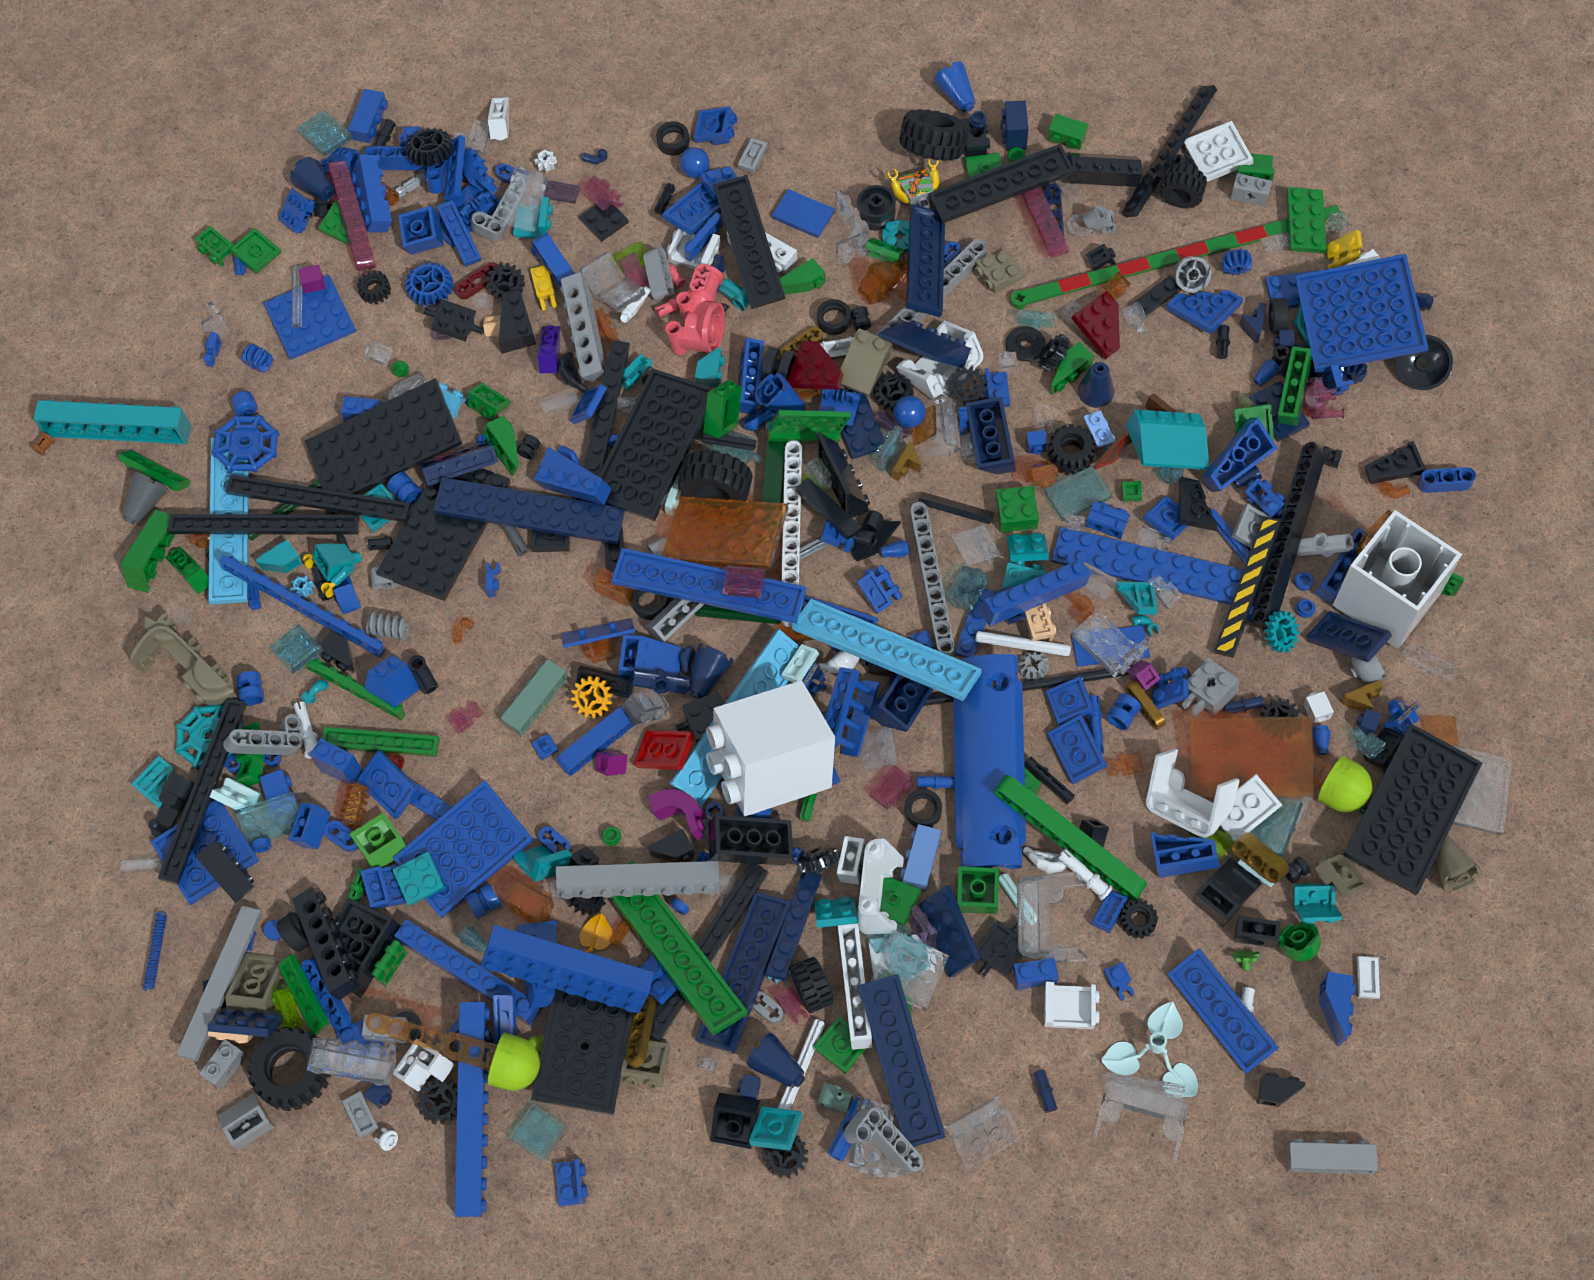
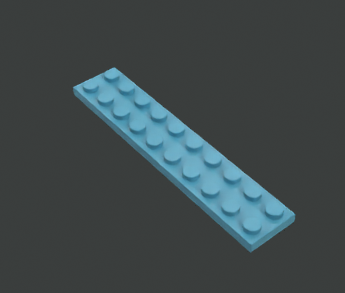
(224, 586)
(887, 649)
(761, 677)

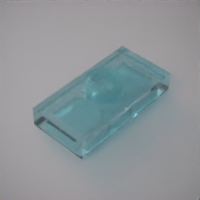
(1036, 319)
(879, 941)

